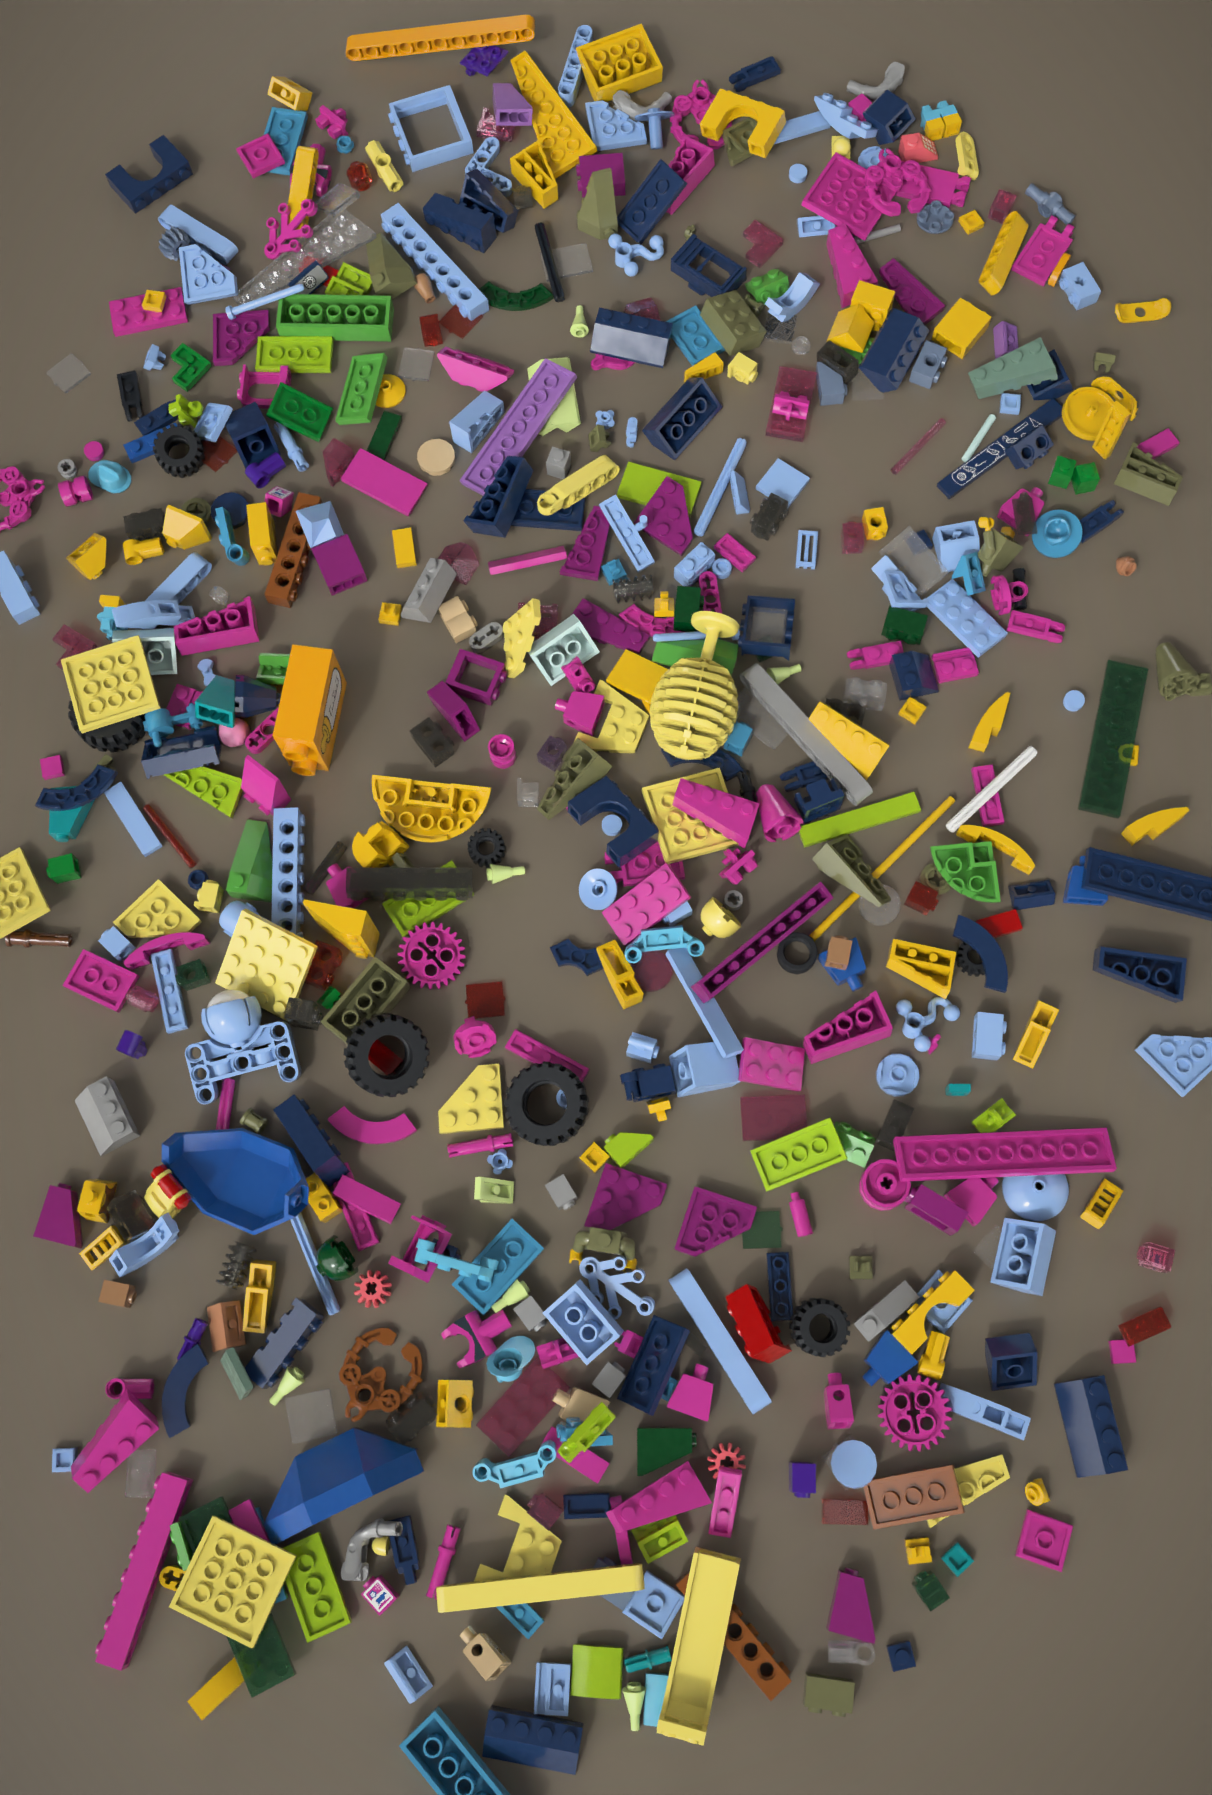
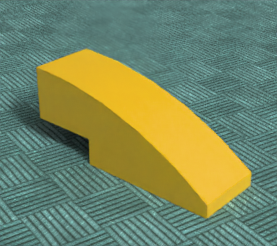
(990, 723)
(1153, 824)
(620, 974)
(1035, 1034)
(259, 1295)
(217, 1689)

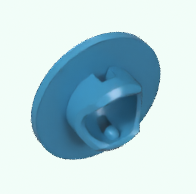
(1057, 533)

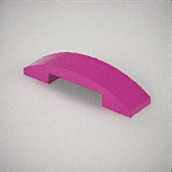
(140, 956)

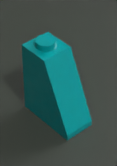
(217, 702)
(67, 824)

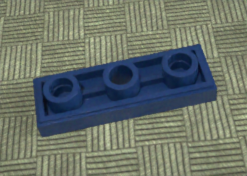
(780, 1300)

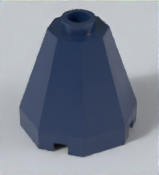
(253, 697)

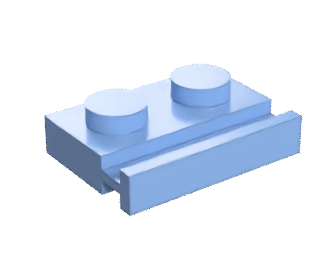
(552, 1688)

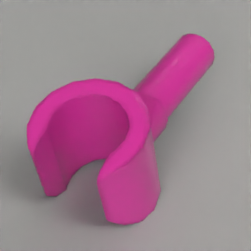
(934, 1045)

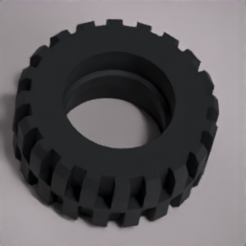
(111, 736)
(411, 1067)
(518, 1096)

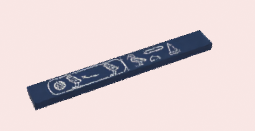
(995, 453)

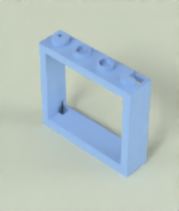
(422, 103)

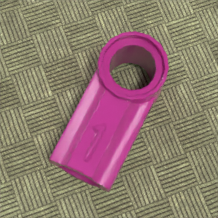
(138, 1387)

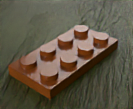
(914, 1497)

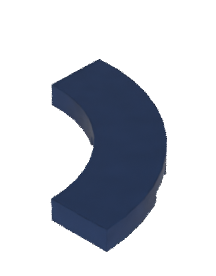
(727, 764)
(78, 796)
(990, 952)
(176, 1388)

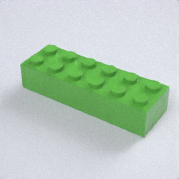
(336, 316)

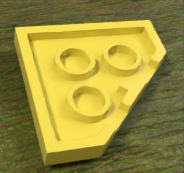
(519, 636)
(156, 914)
(475, 1103)

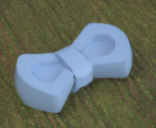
(206, 667)

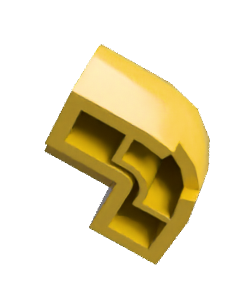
(378, 846)

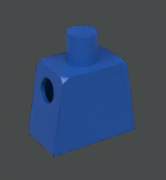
(1075, 894)
(855, 968)
(887, 1360)

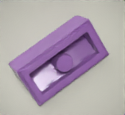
(1004, 338)

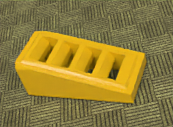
(705, 368)
(1093, 1214)
(114, 1238)

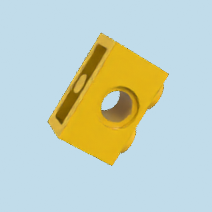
(290, 93)
(321, 1199)
(447, 1394)

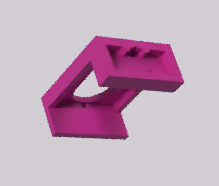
(248, 379)
(423, 1232)

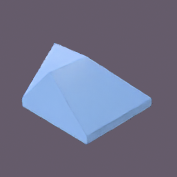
(319, 523)

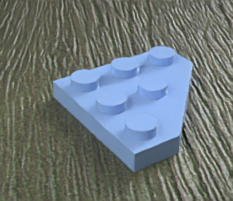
(613, 127)
(204, 277)
(1178, 1059)

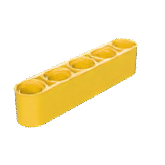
(302, 180)
(1003, 253)

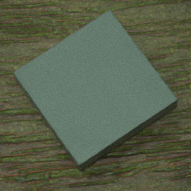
(236, 1373)

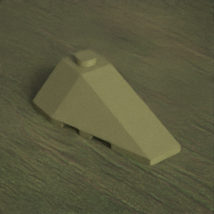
(388, 269)
(843, 863)

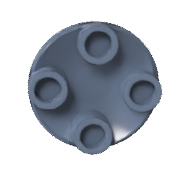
(935, 218)

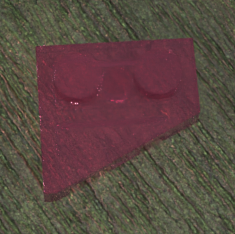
(488, 128)

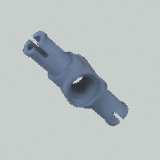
(1050, 204)

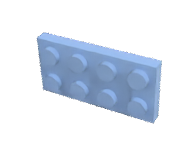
(965, 618)

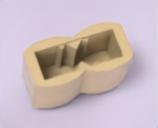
(457, 619)

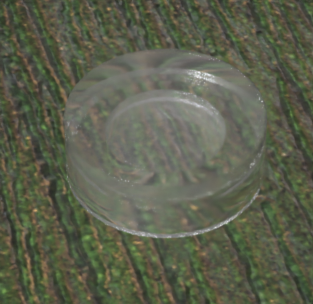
(219, 595)

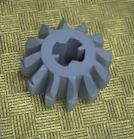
(172, 241)

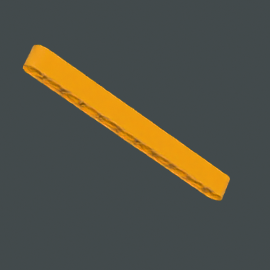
(440, 37)

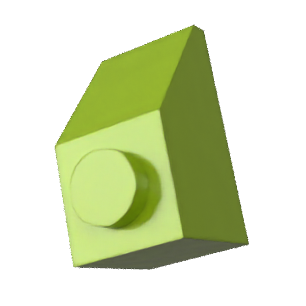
(626, 1146)

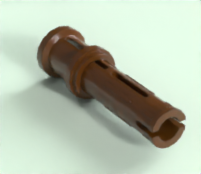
(28, 938)

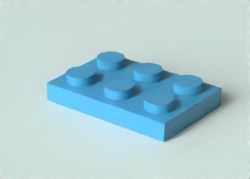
(694, 336)

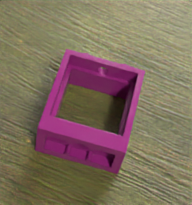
(458, 669)
(935, 1209)

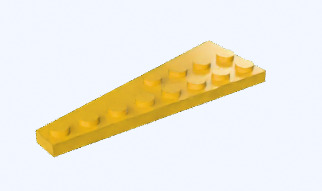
(553, 123)

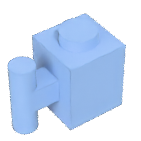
(642, 1047)

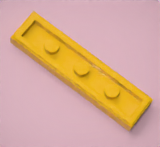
(1111, 429)

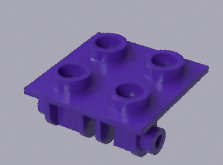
(483, 59)

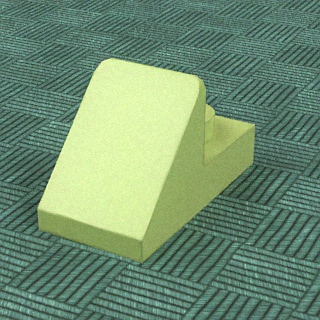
(493, 1190)

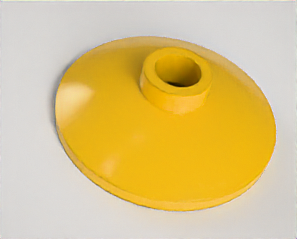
(393, 394)

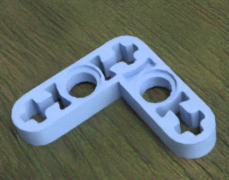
(490, 154)

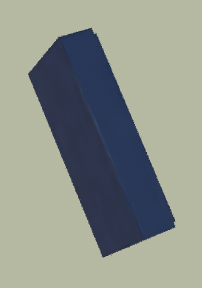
(586, 1505)

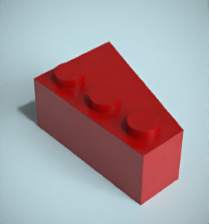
(755, 1325)

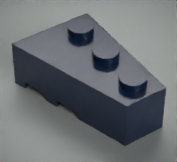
(482, 194)

